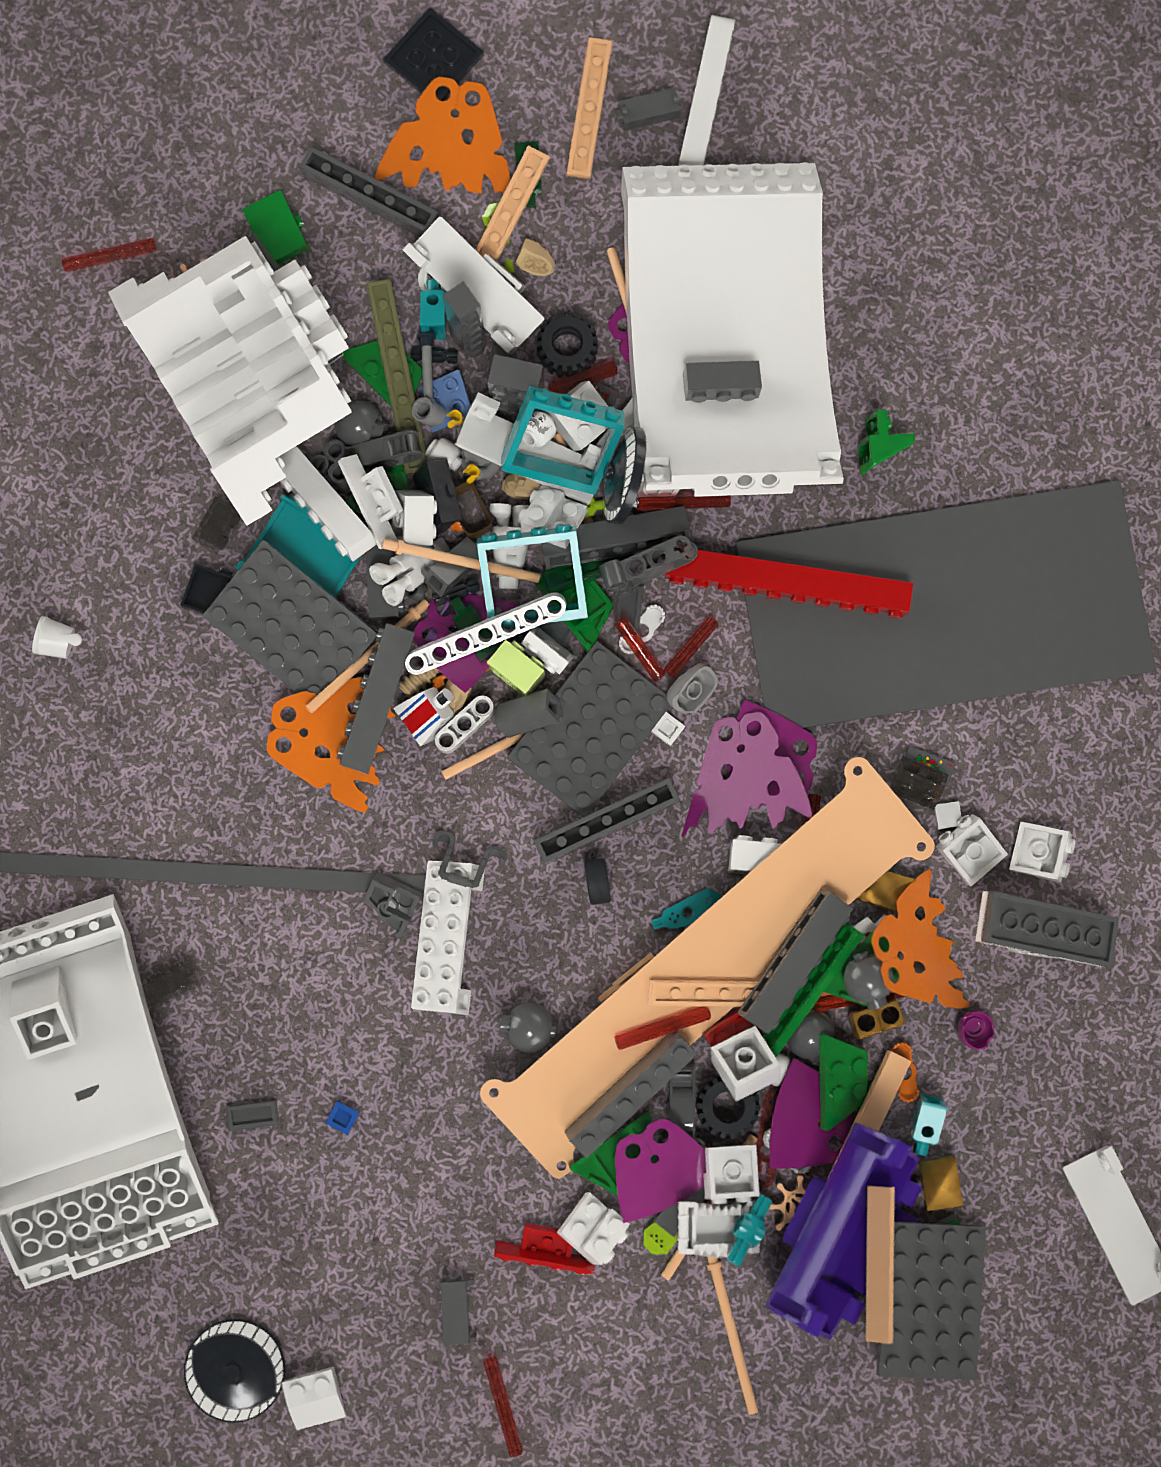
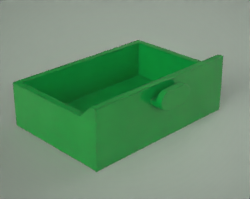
(277, 227)

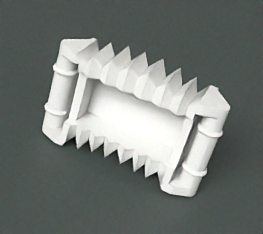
(709, 1228)

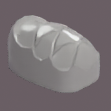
(692, 689)

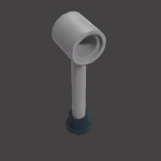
(427, 403)

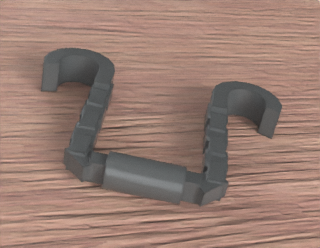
(458, 879)

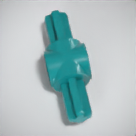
(749, 1230)

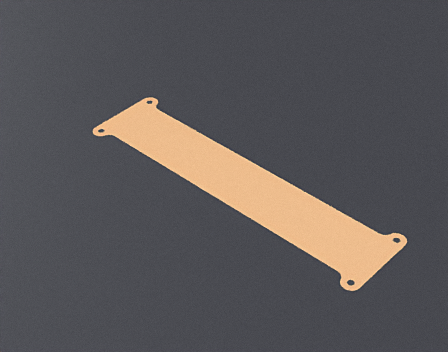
(735, 939)

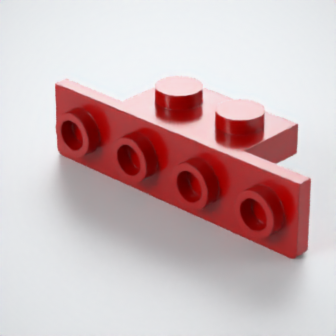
(544, 1247)

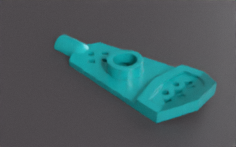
(696, 903)

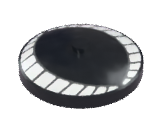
(624, 475)
(234, 1370)

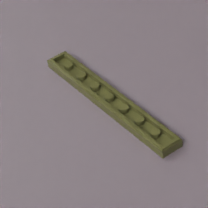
(395, 364)

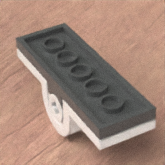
(1046, 929)

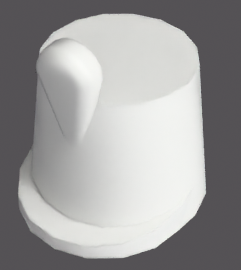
(54, 638)

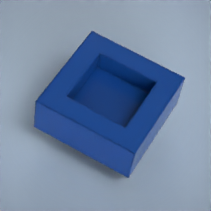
(342, 1118)

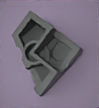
(392, 902)

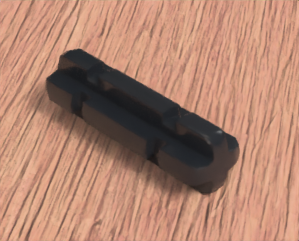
(438, 355)
(459, 590)

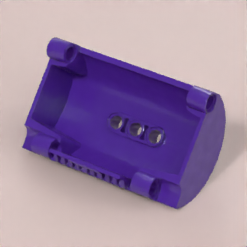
(830, 1233)

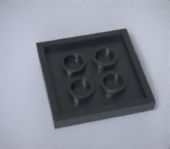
(433, 51)

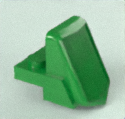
(878, 443)

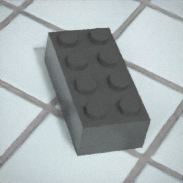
(510, 381)

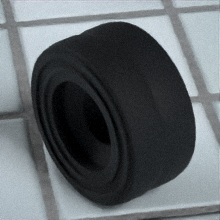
(597, 881)

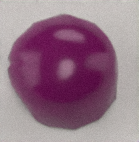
(971, 1022)

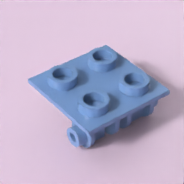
(451, 394)

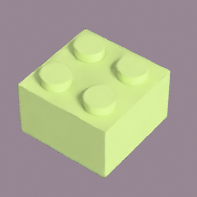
(516, 668)

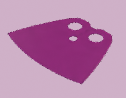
(465, 670)
(788, 734)
(795, 1132)
(653, 1187)

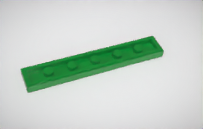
(818, 980)

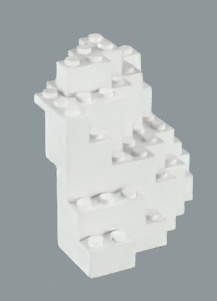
(241, 361)

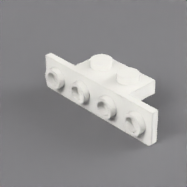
(374, 497)

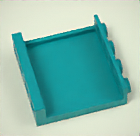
(306, 546)

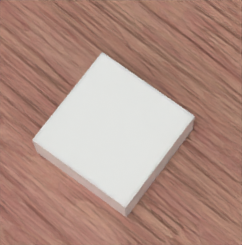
(668, 729)
(947, 815)

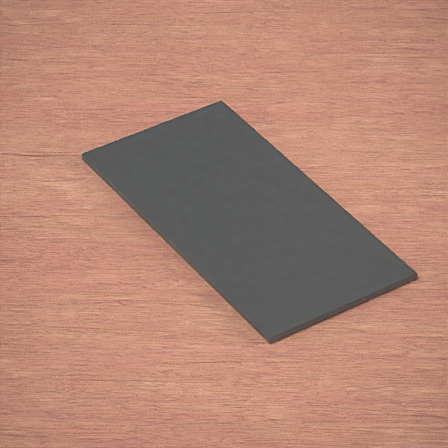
(999, 607)

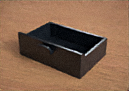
(436, 480)
(204, 588)

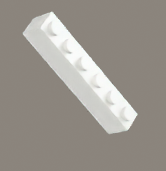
(325, 505)

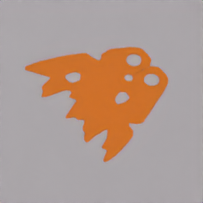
(443, 144)
(325, 728)
(918, 943)

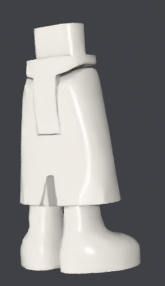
(508, 556)
(407, 570)

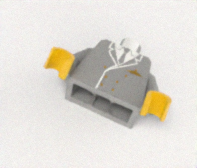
(475, 466)

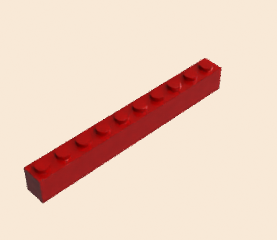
(795, 582)

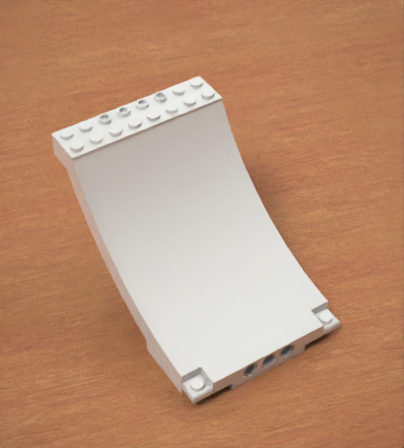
(729, 272)
(100, 1173)

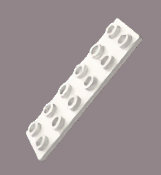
(453, 260)
(487, 436)
(443, 941)
(1117, 1222)

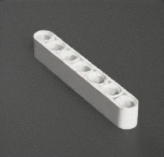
(707, 91)
(477, 642)

